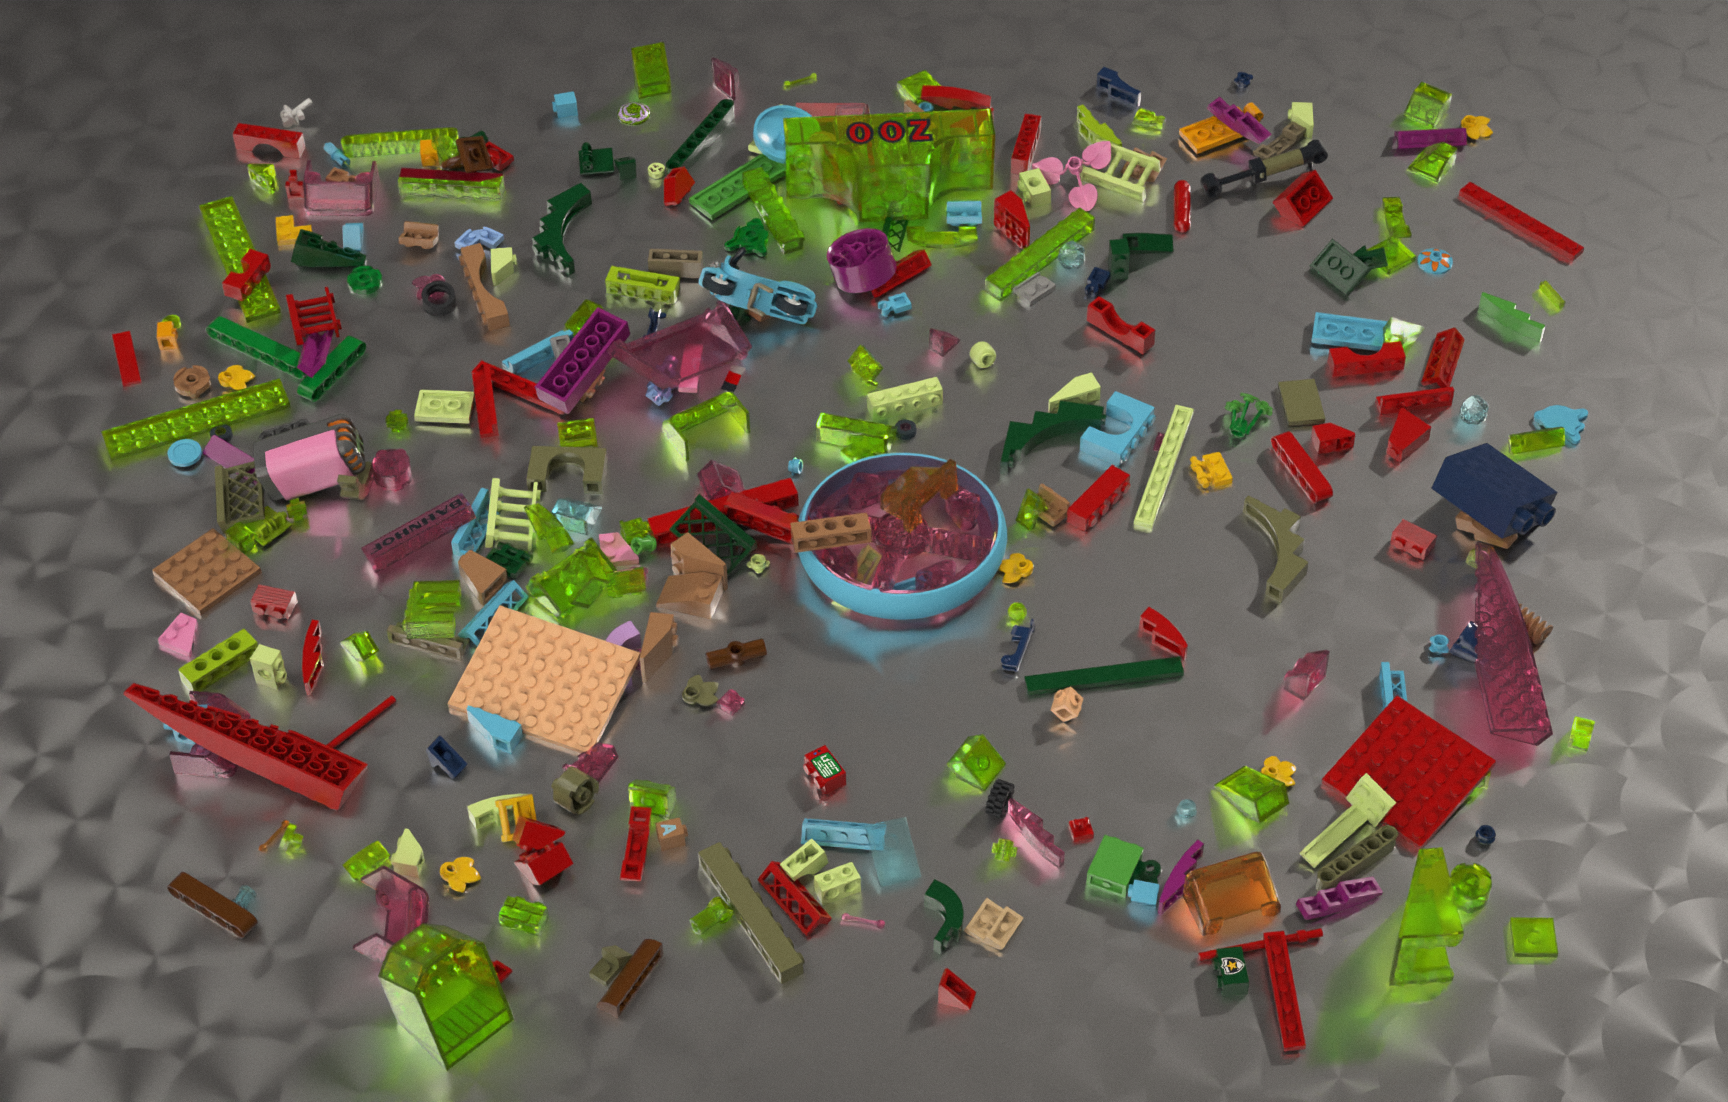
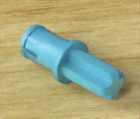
(336, 154)

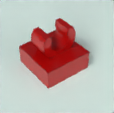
(1081, 829)

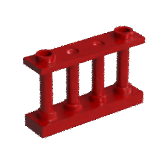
(299, 323)

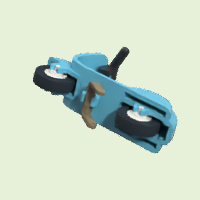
(758, 294)

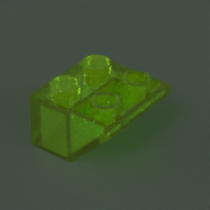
(1428, 105)

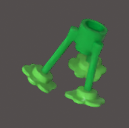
(1240, 427)

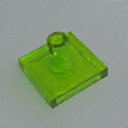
(1396, 254)

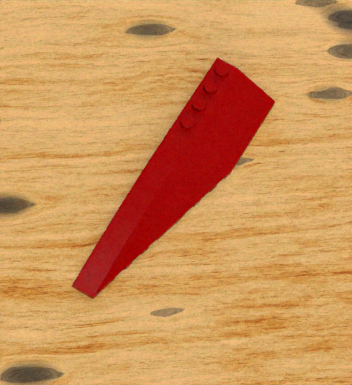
(279, 756)

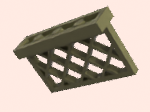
(225, 497)

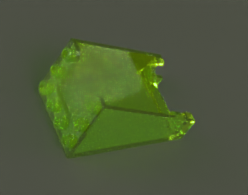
(1427, 924)

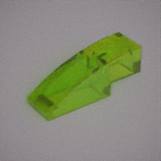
(548, 528)

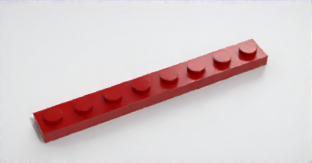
(1521, 221)

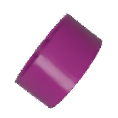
(861, 260)

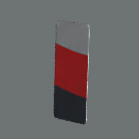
(732, 378)

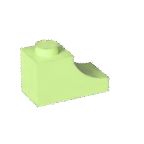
(806, 860)

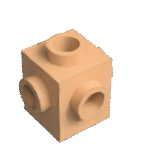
(1067, 704)

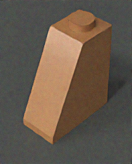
(482, 575)

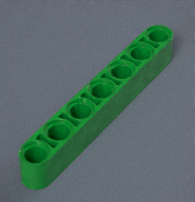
(255, 345)

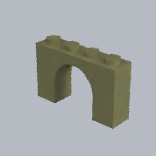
(548, 458)

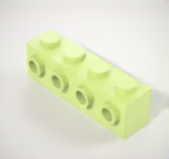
(904, 399)

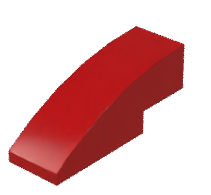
(126, 358)
(1163, 633)

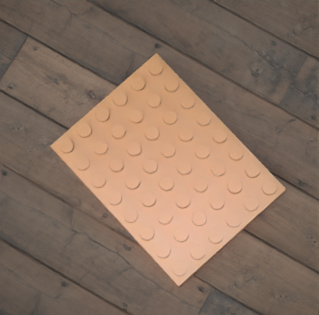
(546, 679)

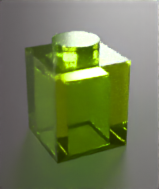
(241, 537)

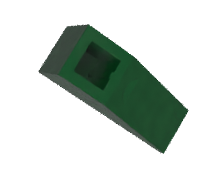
(1149, 243)

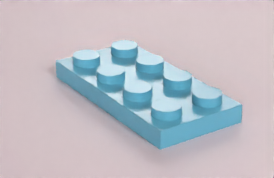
(1348, 331)

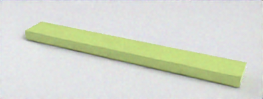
(1163, 466)

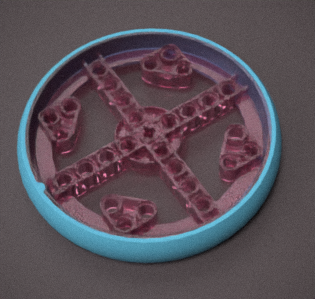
(936, 586)

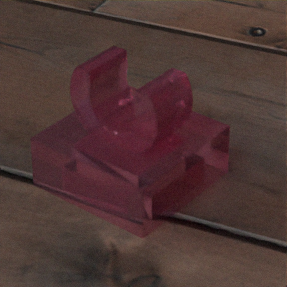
(730, 702)

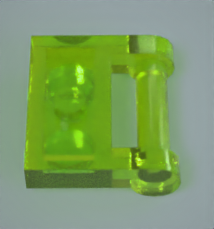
(576, 430)

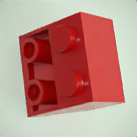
(544, 863)

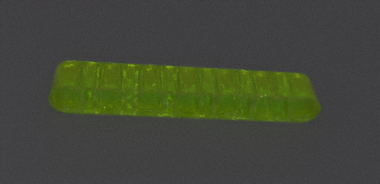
(391, 142)

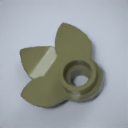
(702, 692)

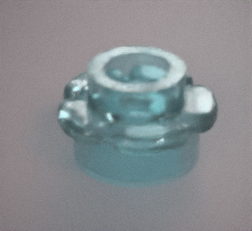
(1184, 805)

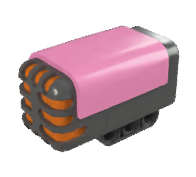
(307, 456)

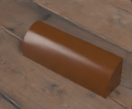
(631, 977)

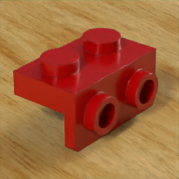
(498, 156)

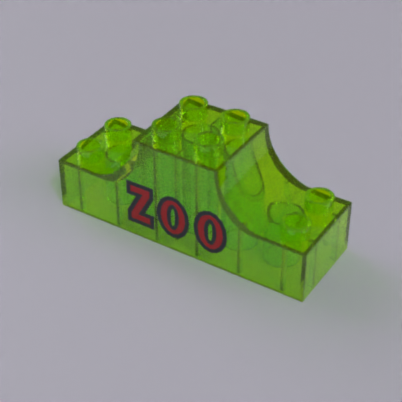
(889, 160)

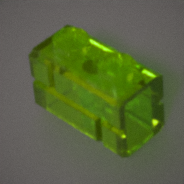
(523, 915)

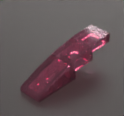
(1032, 829)

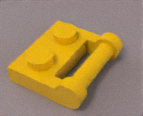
(521, 806)

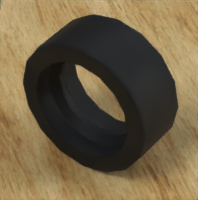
(441, 309)

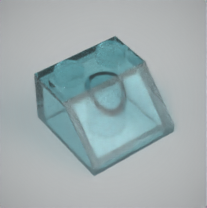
(576, 514)

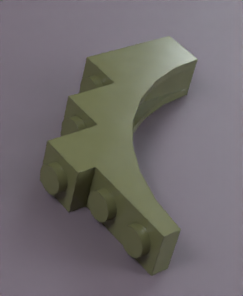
(1288, 545)

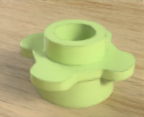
(758, 563)

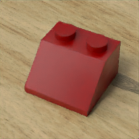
(535, 834)

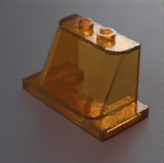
(915, 489)

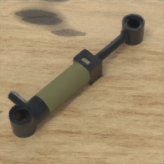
(1259, 169)

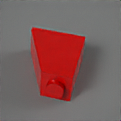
(1407, 435)

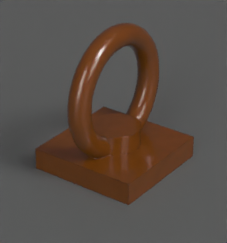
(472, 156)

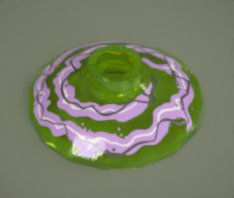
(634, 113)

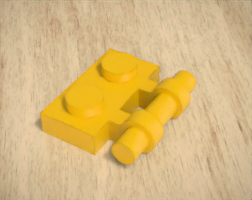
(1216, 470)

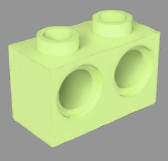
(837, 883)

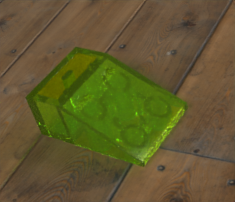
(650, 70)

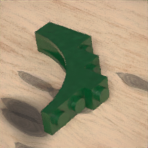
(561, 212)

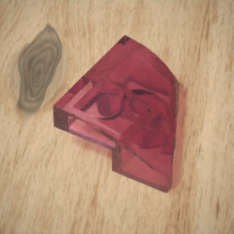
(596, 760)

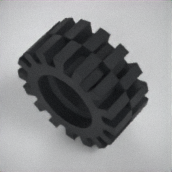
(999, 797)

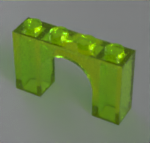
(428, 595)

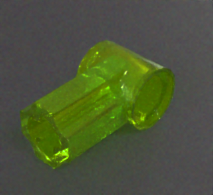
(715, 912)

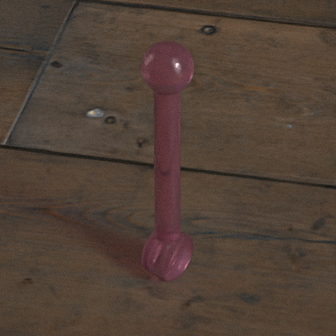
(880, 923)

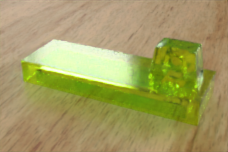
(1536, 440)

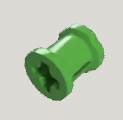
(647, 543)

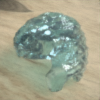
(1072, 255)
(1474, 410)

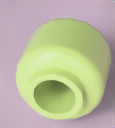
(982, 354)

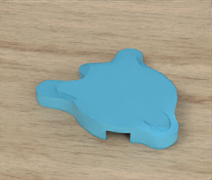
(1563, 416)

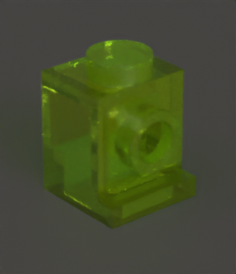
(633, 528)

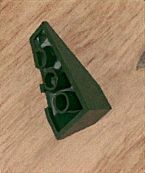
(313, 251)

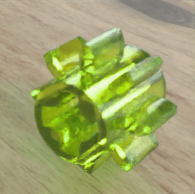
(396, 420)
(296, 509)
(1004, 849)

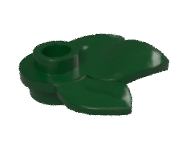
(1141, 873)

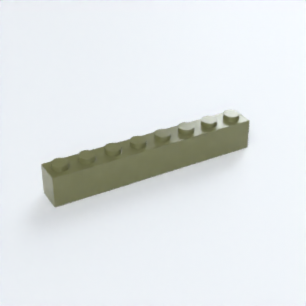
(751, 912)

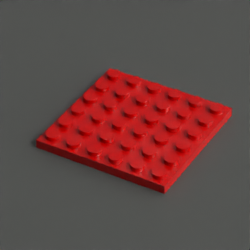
(1417, 765)

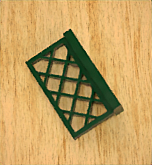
(724, 523)

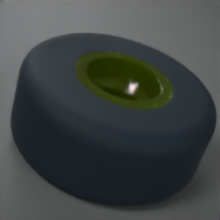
(225, 429)

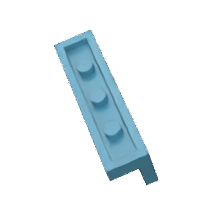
(533, 355)
(465, 532)
(491, 606)
(1388, 687)
(835, 833)

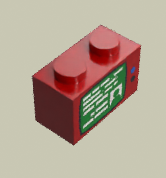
(824, 769)

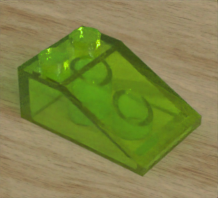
(1254, 793)

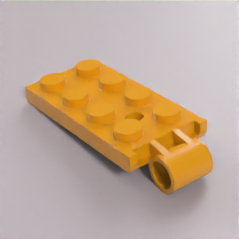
(1213, 132)

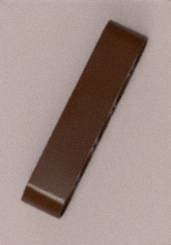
(212, 905)

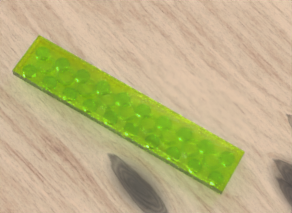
(231, 244)
(195, 419)

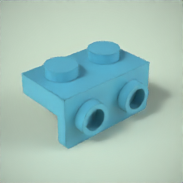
(964, 213)

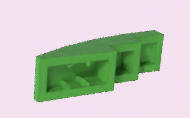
(1509, 316)

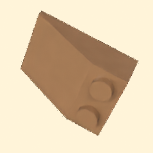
(693, 557)
(692, 594)
(657, 643)

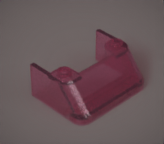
(340, 198)
(201, 760)
(405, 907)

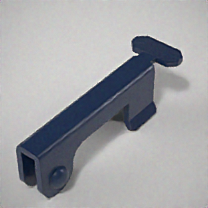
(655, 318)
(1022, 635)

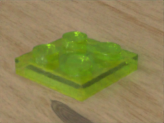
(913, 84)

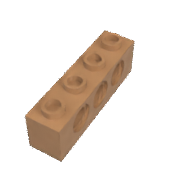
(830, 532)

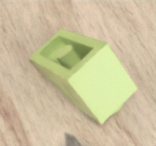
(1303, 115)
(502, 264)

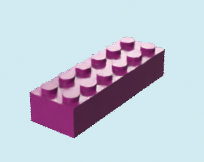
(581, 361)

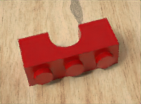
(240, 285)

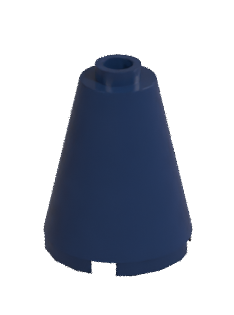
(1465, 644)

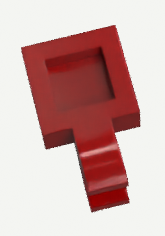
(293, 187)

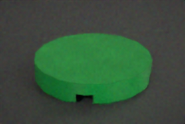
(364, 280)

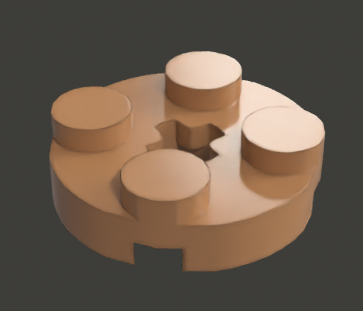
(192, 389)

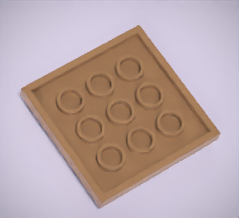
(206, 571)

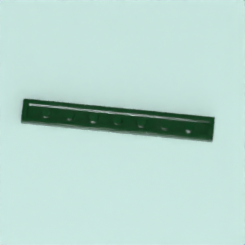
(1104, 675)

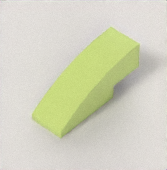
(486, 812)

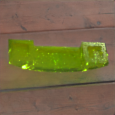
(1394, 217)
(942, 240)

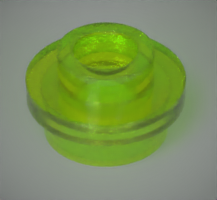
(1017, 611)

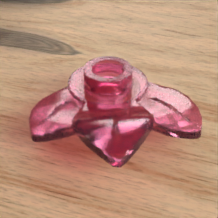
(422, 281)

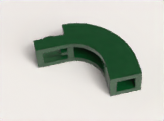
(948, 904)

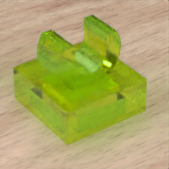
(290, 838)

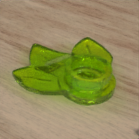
(444, 146)

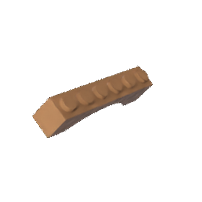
(492, 309)

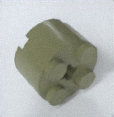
(575, 790)

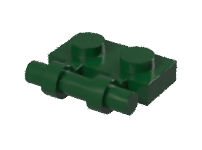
(513, 564)

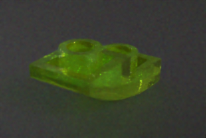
(853, 453)
(366, 859)

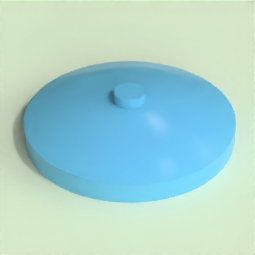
(769, 130)

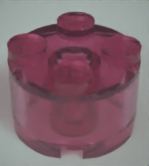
(392, 469)

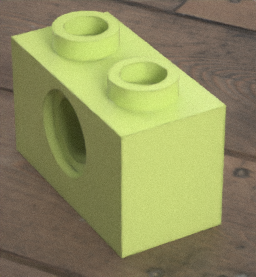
(1034, 188)
(268, 667)

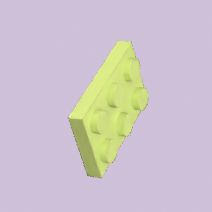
(444, 406)

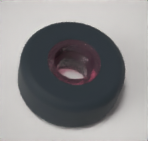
(906, 434)

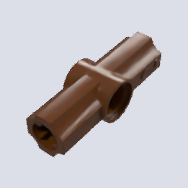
(736, 653)

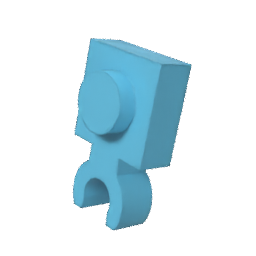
(896, 303)

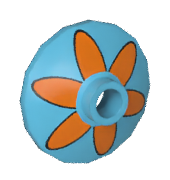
(1435, 261)

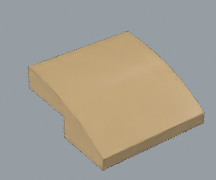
(993, 924)

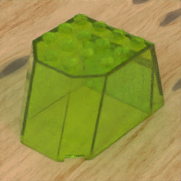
(444, 991)

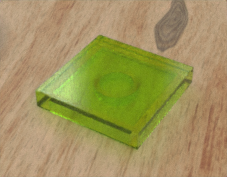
(1533, 937)

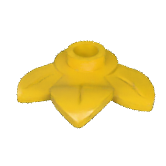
(1476, 126)
(235, 377)
(1015, 568)
(1279, 770)
(461, 873)

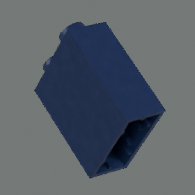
(1495, 491)

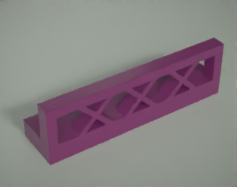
(1430, 137)
(314, 352)

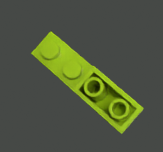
(1091, 129)

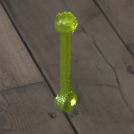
(787, 84)

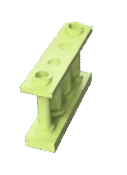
(1121, 185)
(495, 520)

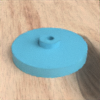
(184, 452)

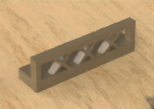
(448, 647)

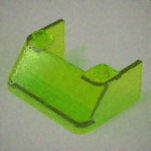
(700, 413)

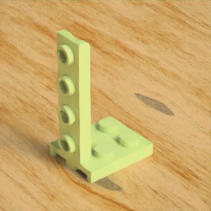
(1368, 803)

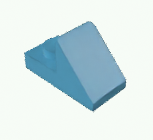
(353, 236)

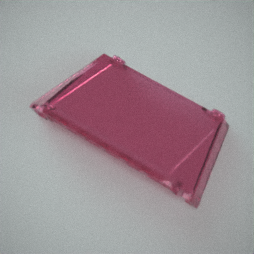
(685, 348)

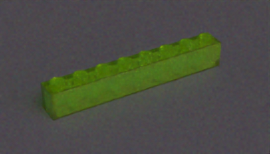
(1039, 254)

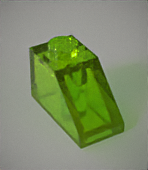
(360, 646)

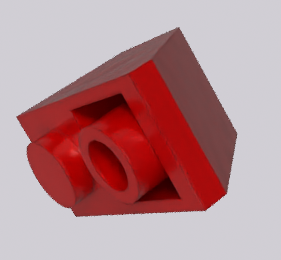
(677, 185)
(1331, 438)

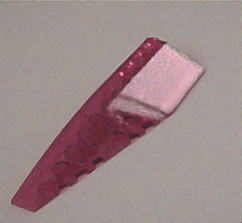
(1505, 657)

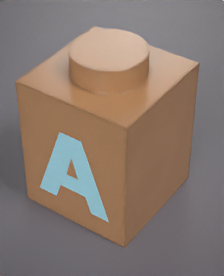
(671, 834)

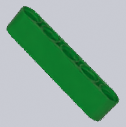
(335, 366)

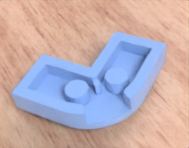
(485, 236)

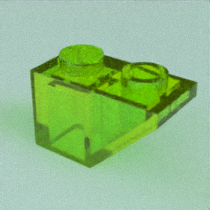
(1400, 330)

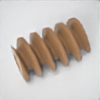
(1536, 630)

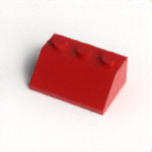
(1303, 198)

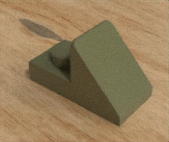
(610, 964)

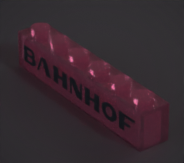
(418, 533)

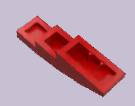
(953, 96)
(311, 658)

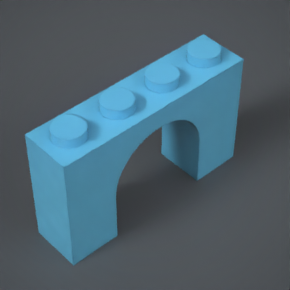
(1117, 448)

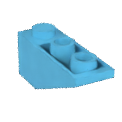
(496, 730)

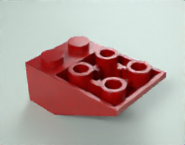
(1012, 218)

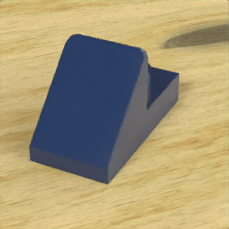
(446, 757)

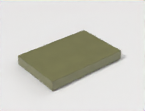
(1301, 402)

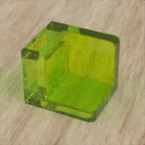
(1581, 733)

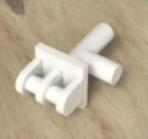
(290, 116)

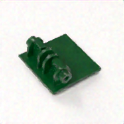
(595, 160)

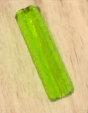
(1552, 294)

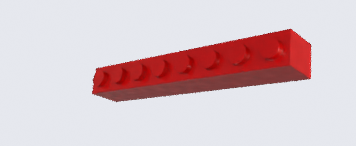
(779, 494)

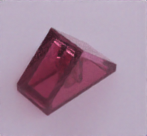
(941, 341)

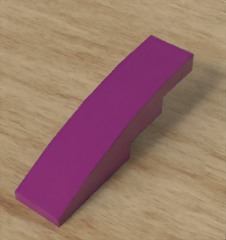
(1242, 123)
(1175, 884)
(1338, 899)

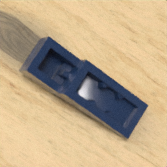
(1117, 88)

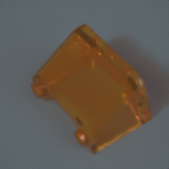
(1230, 891)

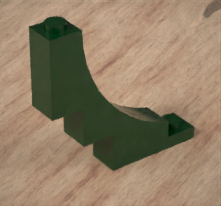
(1069, 419)

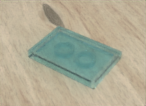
(892, 851)

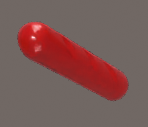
(1182, 206)

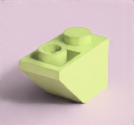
(408, 856)

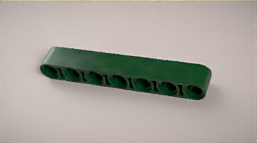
(702, 136)

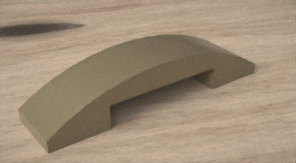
(1286, 141)

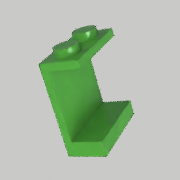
(1114, 865)

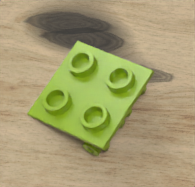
(270, 527)

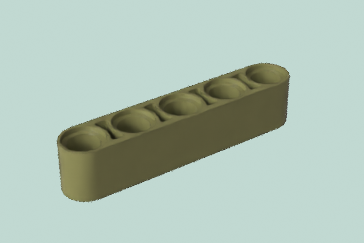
(1366, 854)

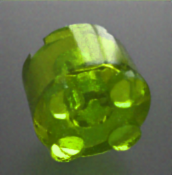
(1471, 886)

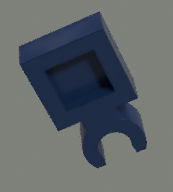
(1096, 280)

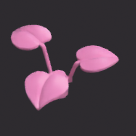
(1084, 196)

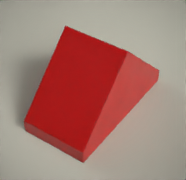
(954, 991)

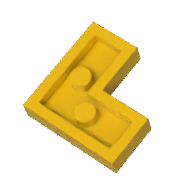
(286, 232)

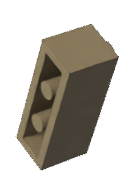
(676, 262)

